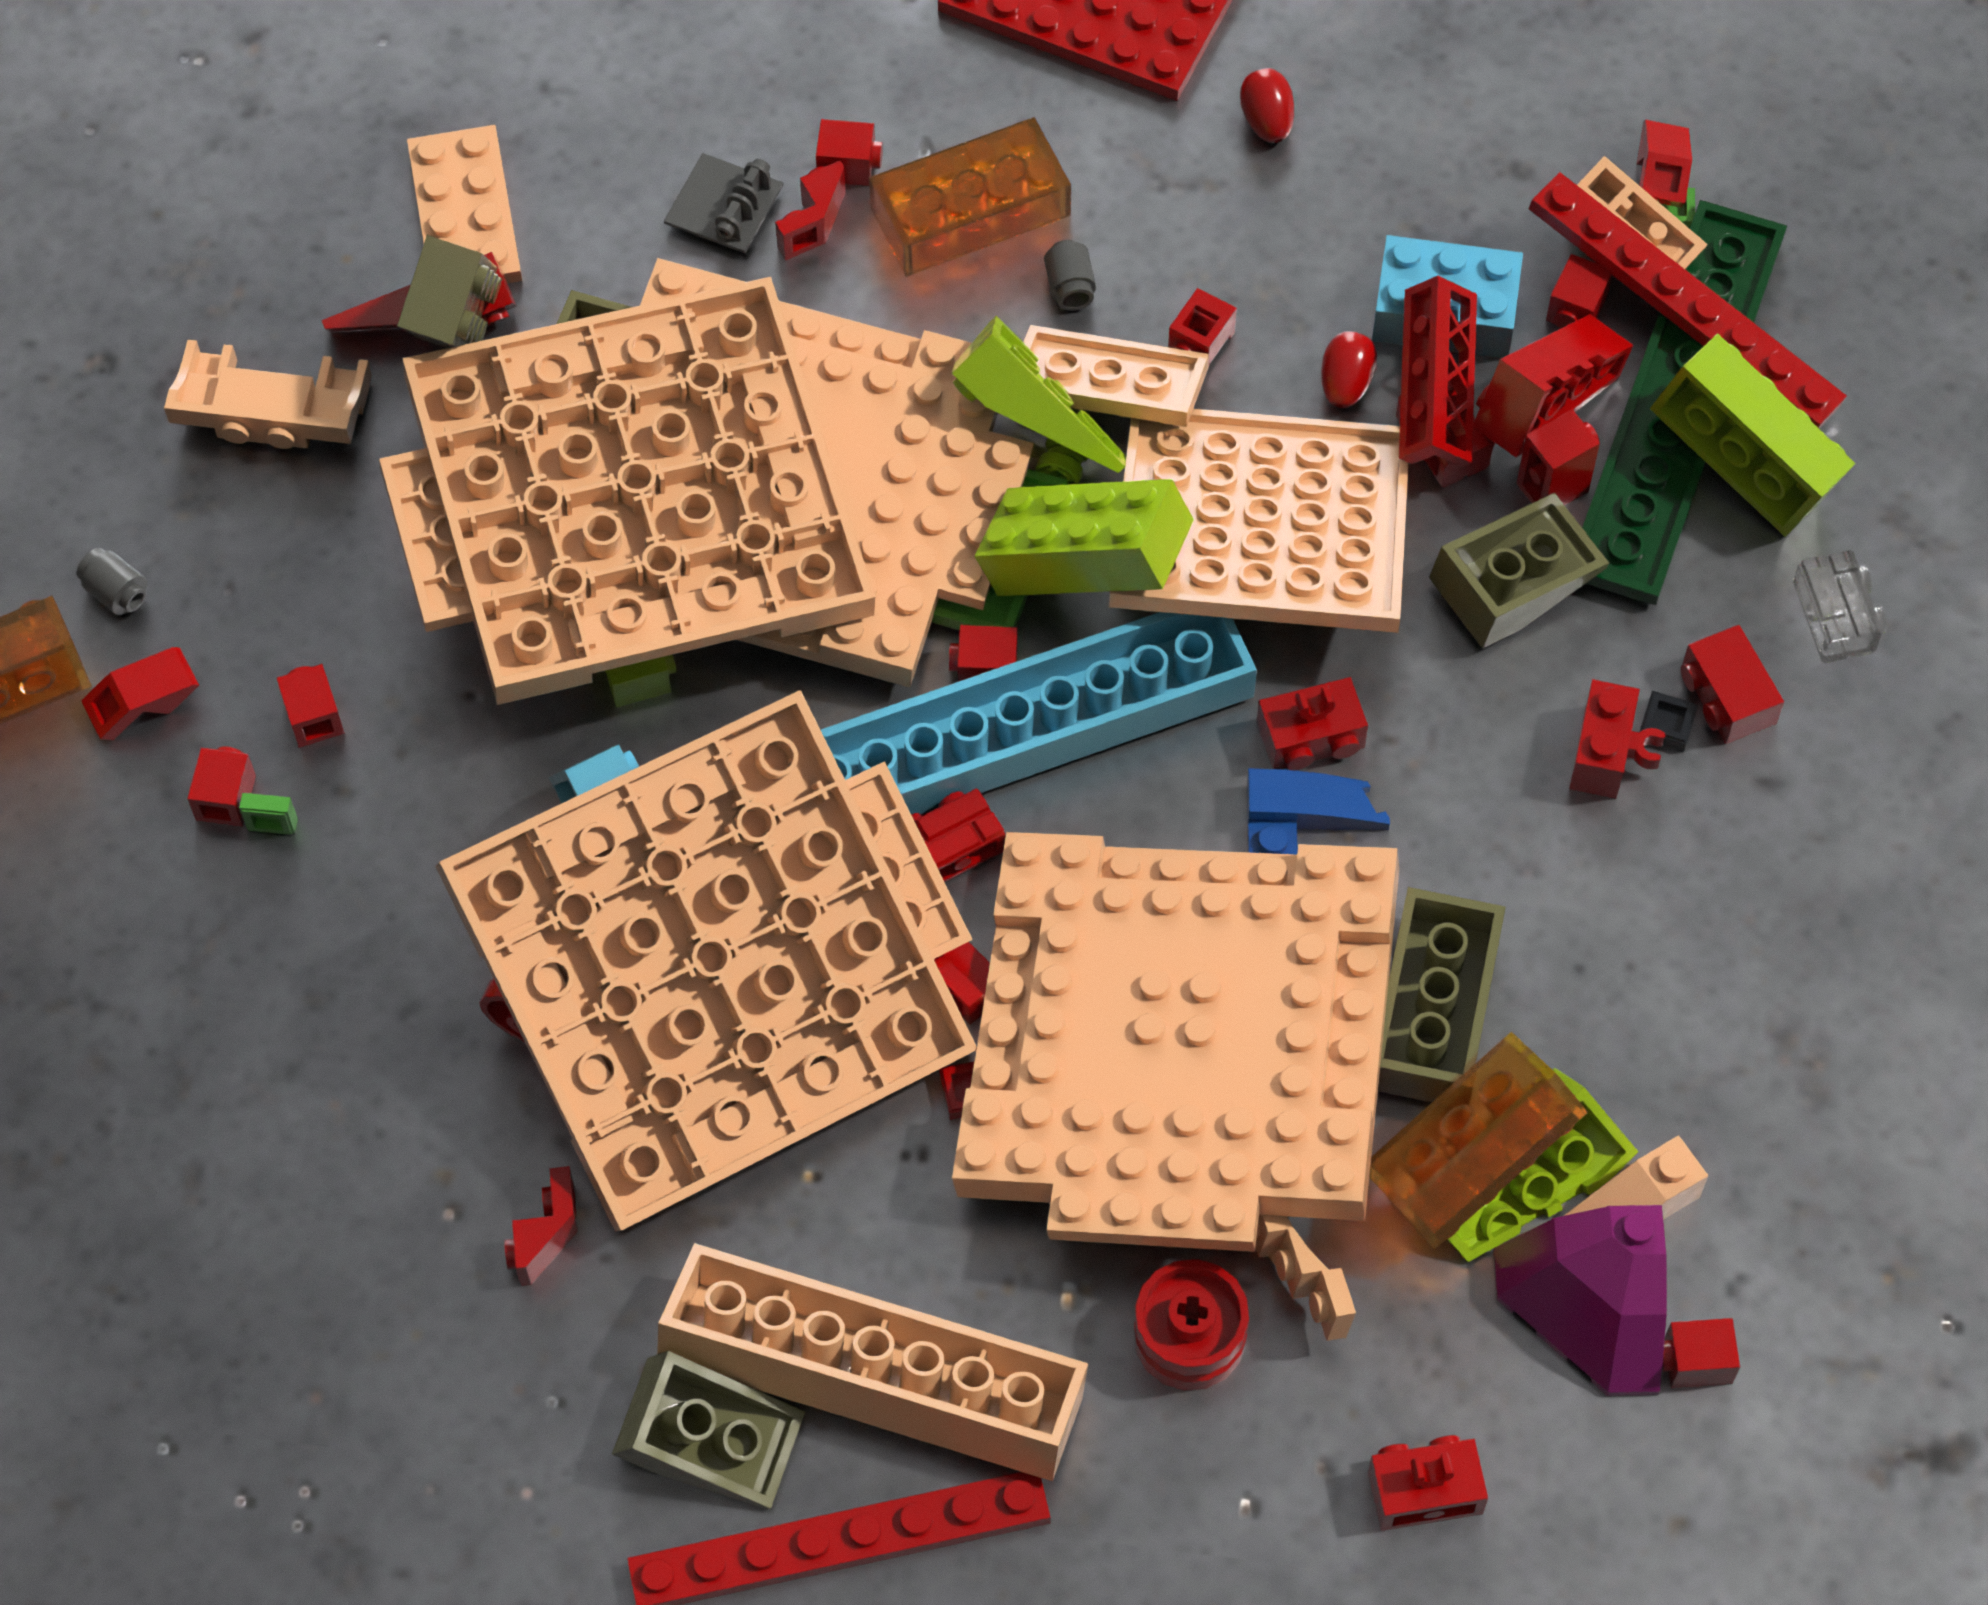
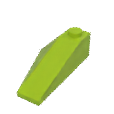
(1007, 380)
(1571, 1165)

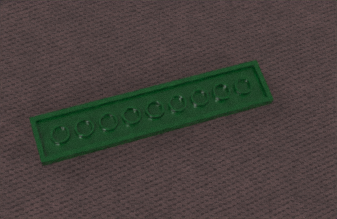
(1650, 468)

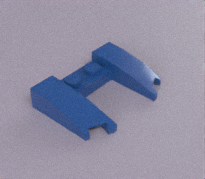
(1295, 800)

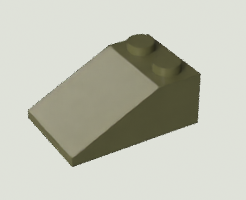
(1515, 569)
(708, 1430)

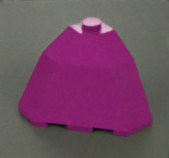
(1594, 1292)

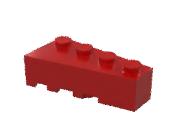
(1549, 380)

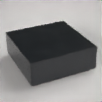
(1671, 716)

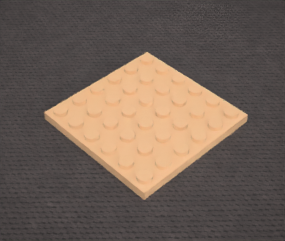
(1285, 515)

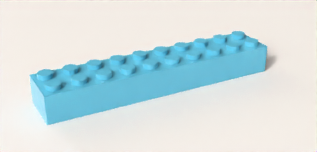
(1050, 707)

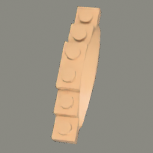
(1307, 1275)

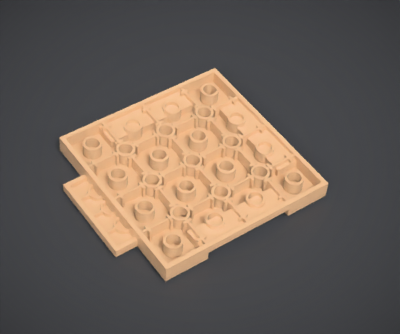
(911, 468)
(623, 490)
(717, 954)
(1180, 1038)

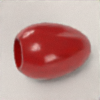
(1268, 104)
(1348, 368)

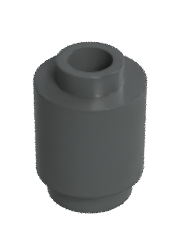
(1070, 275)
(112, 581)

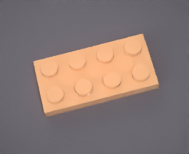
(465, 193)
(1121, 374)

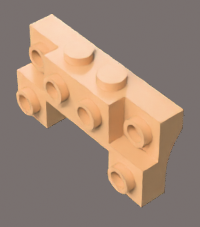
(265, 404)

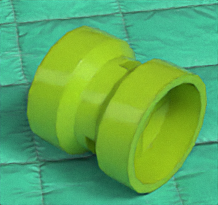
(1061, 462)

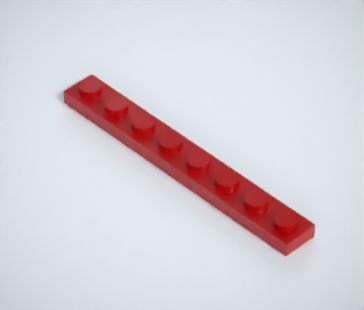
(1679, 293)
(839, 1540)

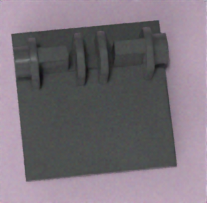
(725, 201)

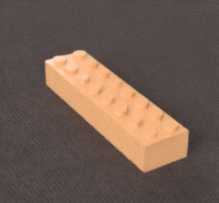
(874, 1361)

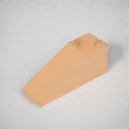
(1642, 212)
(1662, 1177)

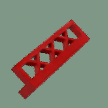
(1429, 367)

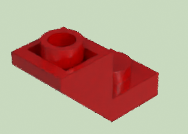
(1665, 162)
(821, 197)
(147, 685)
(543, 1238)

